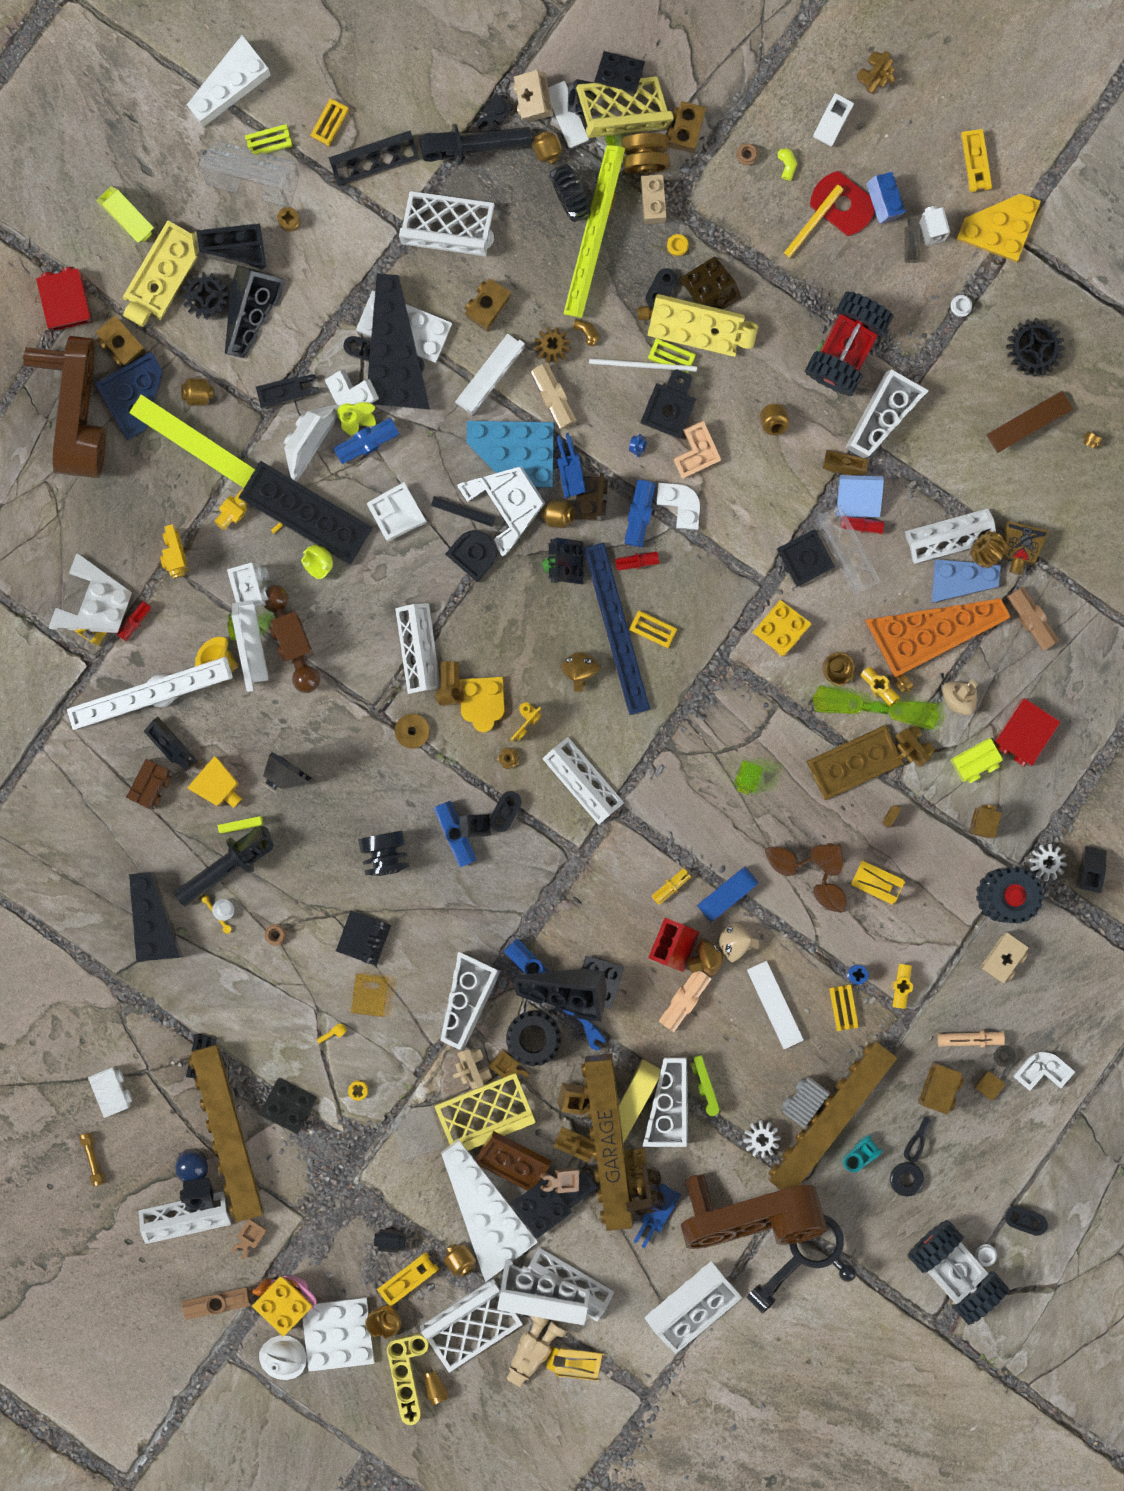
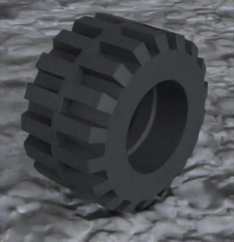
(538, 1057)

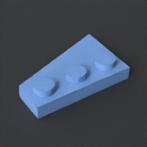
(961, 578)

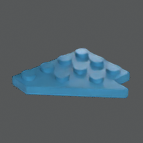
(515, 445)

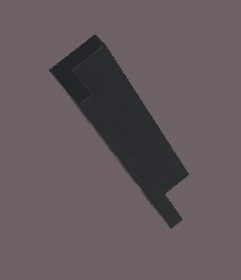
(371, 150)

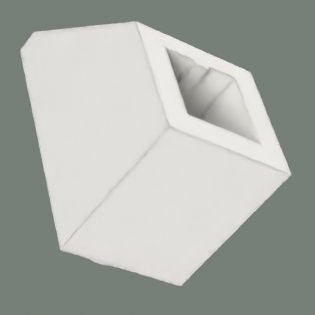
(833, 120)

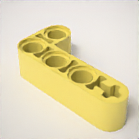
(637, 1095)
(408, 1379)

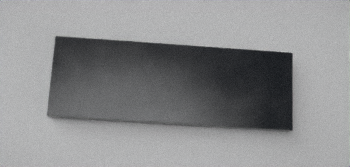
(305, 512)

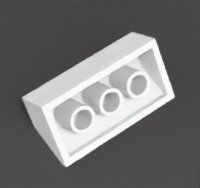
(693, 1307)

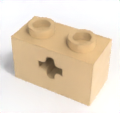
(532, 96)
(653, 199)
(993, 963)

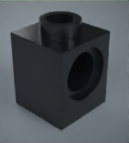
(574, 103)
(197, 1194)

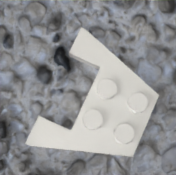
(514, 498)
(102, 605)

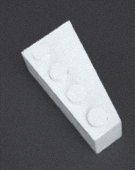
(467, 998)

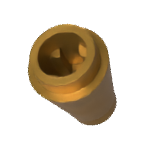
(435, 1388)

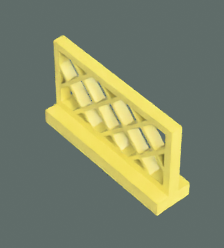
(630, 122)
(503, 1127)

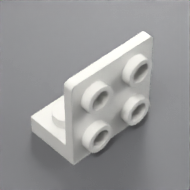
(249, 583)

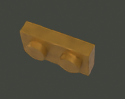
(845, 463)

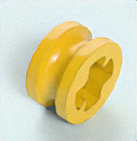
(351, 1089)

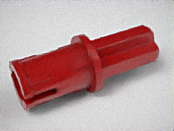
(865, 525)
(637, 561)
(134, 621)

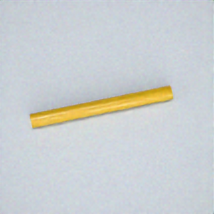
(813, 221)

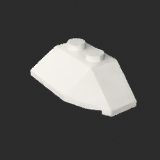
(307, 438)

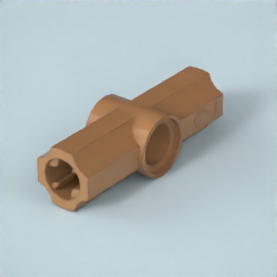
(1033, 618)
(202, 1305)

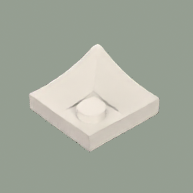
(396, 512)

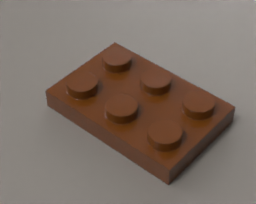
(512, 1161)

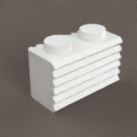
(934, 225)
(110, 1091)

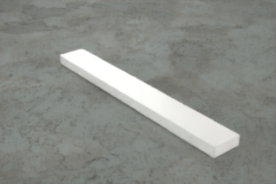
(150, 693)

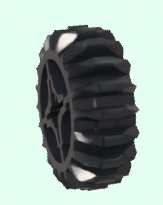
(570, 192)
(1037, 356)

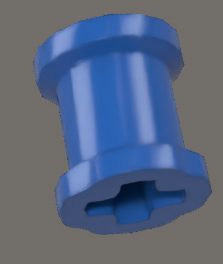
(861, 980)

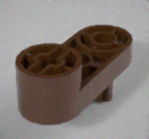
(76, 446)
(790, 1213)

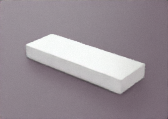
(568, 121)

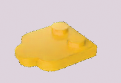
(482, 701)

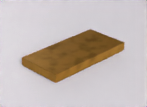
(854, 762)

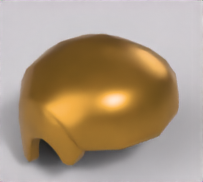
(838, 668)
(383, 1322)

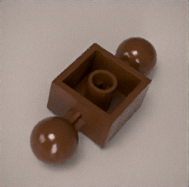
(292, 640)

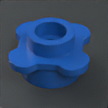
(637, 445)

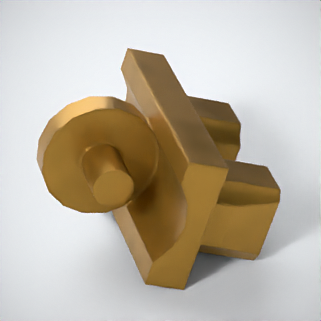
(880, 73)
(912, 748)
(574, 1144)

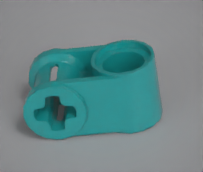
(862, 1153)

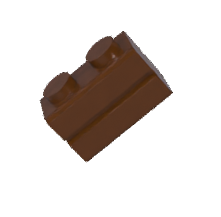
(149, 784)

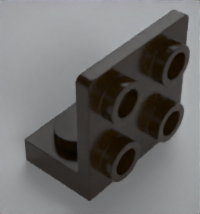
(711, 285)
(590, 504)
(654, 1199)

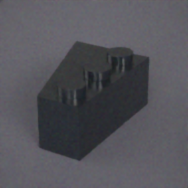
(233, 245)

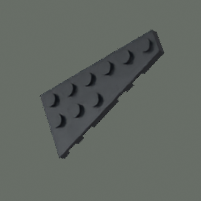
(393, 354)

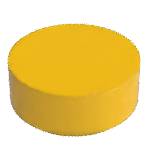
(677, 245)

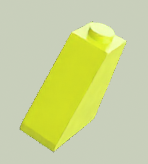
(125, 214)

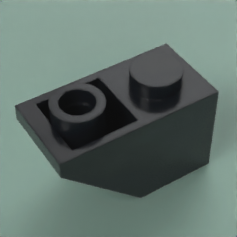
(1092, 870)

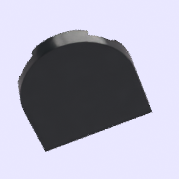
(474, 553)

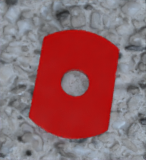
(861, 207)

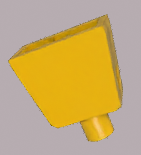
(216, 784)

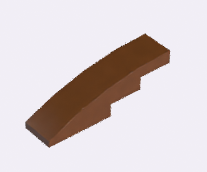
(1029, 422)

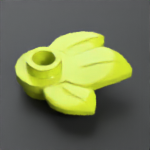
(356, 415)

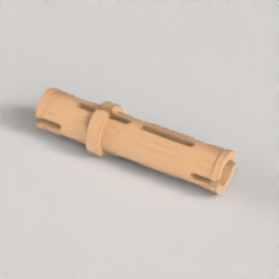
(971, 1039)

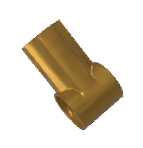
(450, 690)

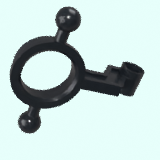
(763, 1297)

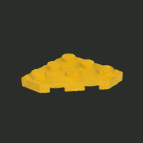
(1001, 227)

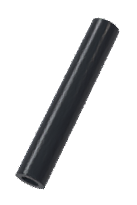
(463, 511)

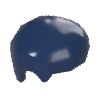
(191, 1165)

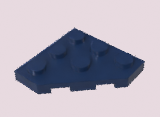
(125, 387)

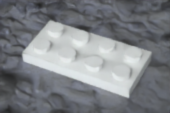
(428, 330)

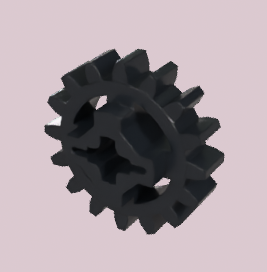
(215, 295)

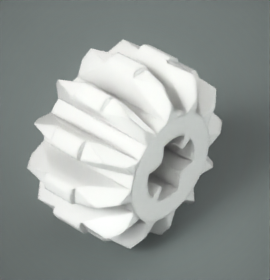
(1043, 855)
(756, 1144)

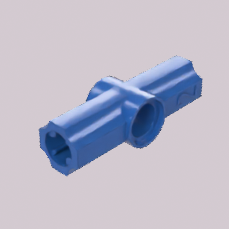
(366, 441)
(639, 513)
(461, 848)
(522, 956)

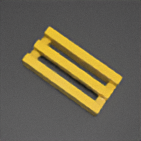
(321, 138)
(636, 621)
(846, 1026)

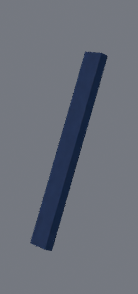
(616, 628)

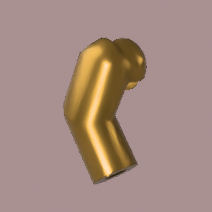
(589, 330)

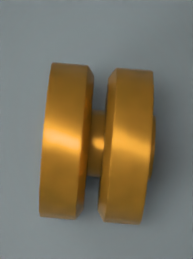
(645, 153)

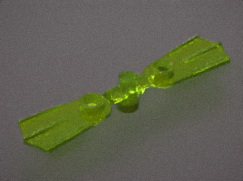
(913, 713)

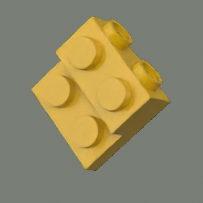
(174, 557)

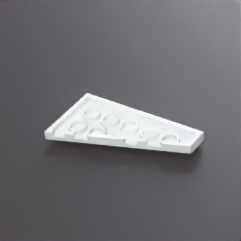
(490, 1220)

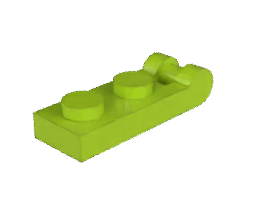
(705, 1087)

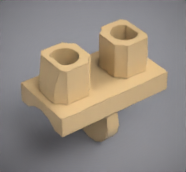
(468, 1071)

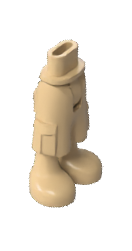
(532, 1351)

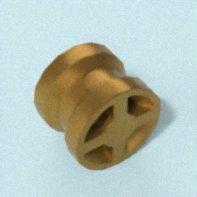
(288, 224)

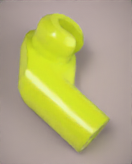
(789, 161)

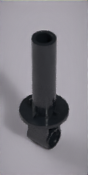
(454, 145)
(241, 854)

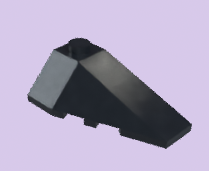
(250, 302)
(284, 774)
(572, 990)

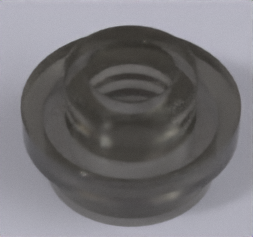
(1011, 1056)

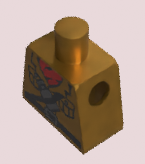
(1023, 545)

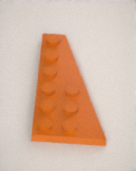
(922, 635)

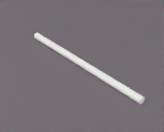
(642, 365)

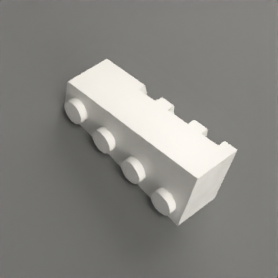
(229, 82)
(886, 409)
(670, 1106)
(541, 1296)

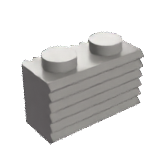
(805, 1101)

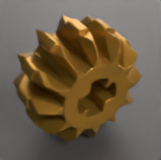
(560, 345)
(988, 549)

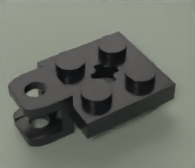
(675, 396)

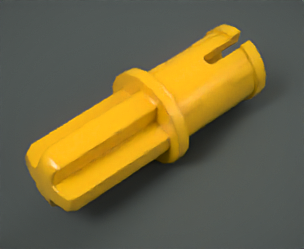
(671, 886)

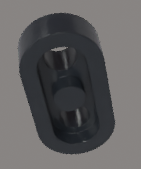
(660, 287)
(505, 811)
(1025, 1220)

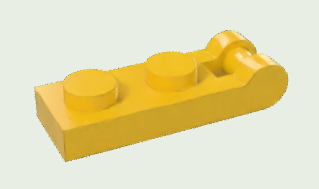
(976, 159)
(407, 1279)

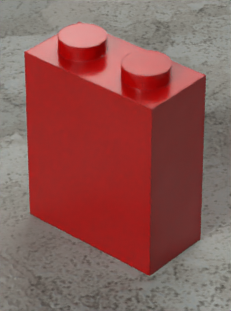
(64, 299)
(1025, 733)
(673, 944)

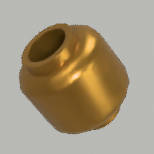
(547, 147)
(196, 391)
(774, 419)
(558, 513)
(460, 1260)

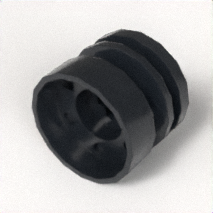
(383, 853)

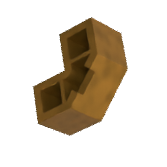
(573, 1098)

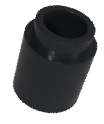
(389, 1241)

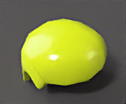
(317, 561)

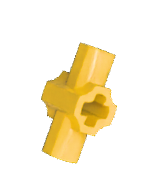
(231, 511)
(873, 679)
(900, 998)

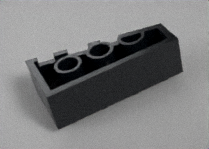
(151, 921)

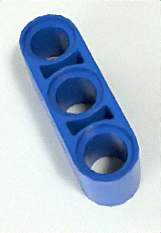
(727, 894)

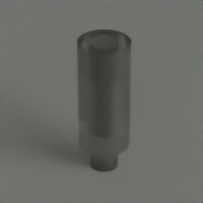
(912, 242)

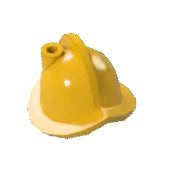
(213, 650)

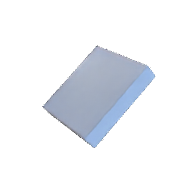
(860, 495)

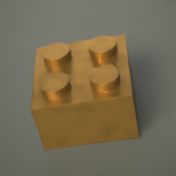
(941, 1088)

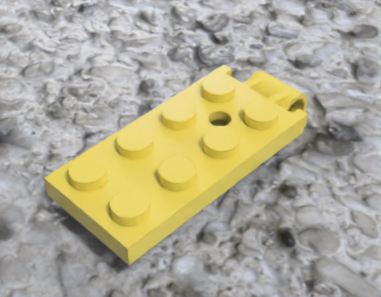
(167, 267)
(692, 325)

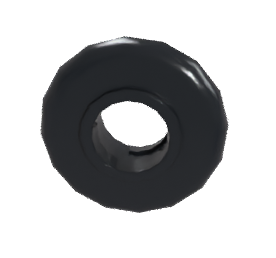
(914, 1187)

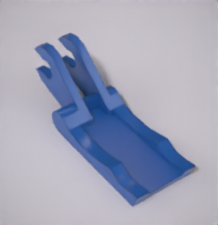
(570, 469)
(591, 1031)
(657, 1220)

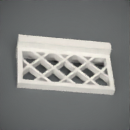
(439, 239)
(456, 1313)

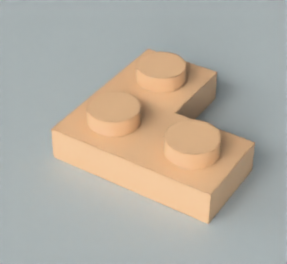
(702, 452)

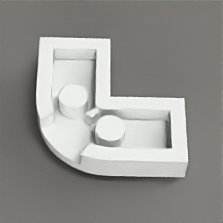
(344, 392)
(683, 498)
(1043, 1064)

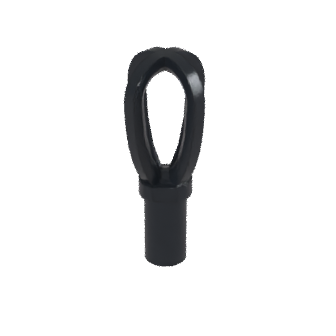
(922, 1134)

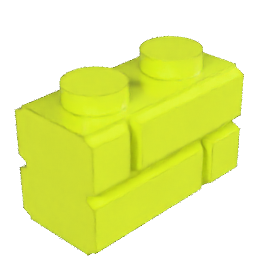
(976, 760)

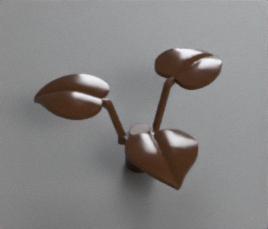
(827, 857)

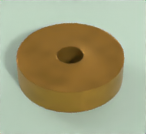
(421, 735)

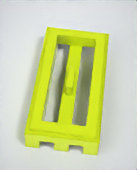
(267, 132)
(673, 348)
(240, 825)

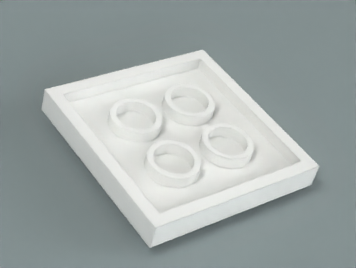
(338, 1334)

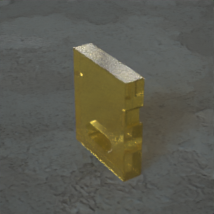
(367, 1000)

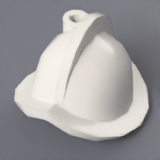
(283, 1357)

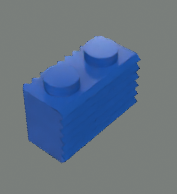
(885, 197)

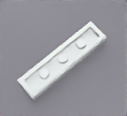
(775, 1005)

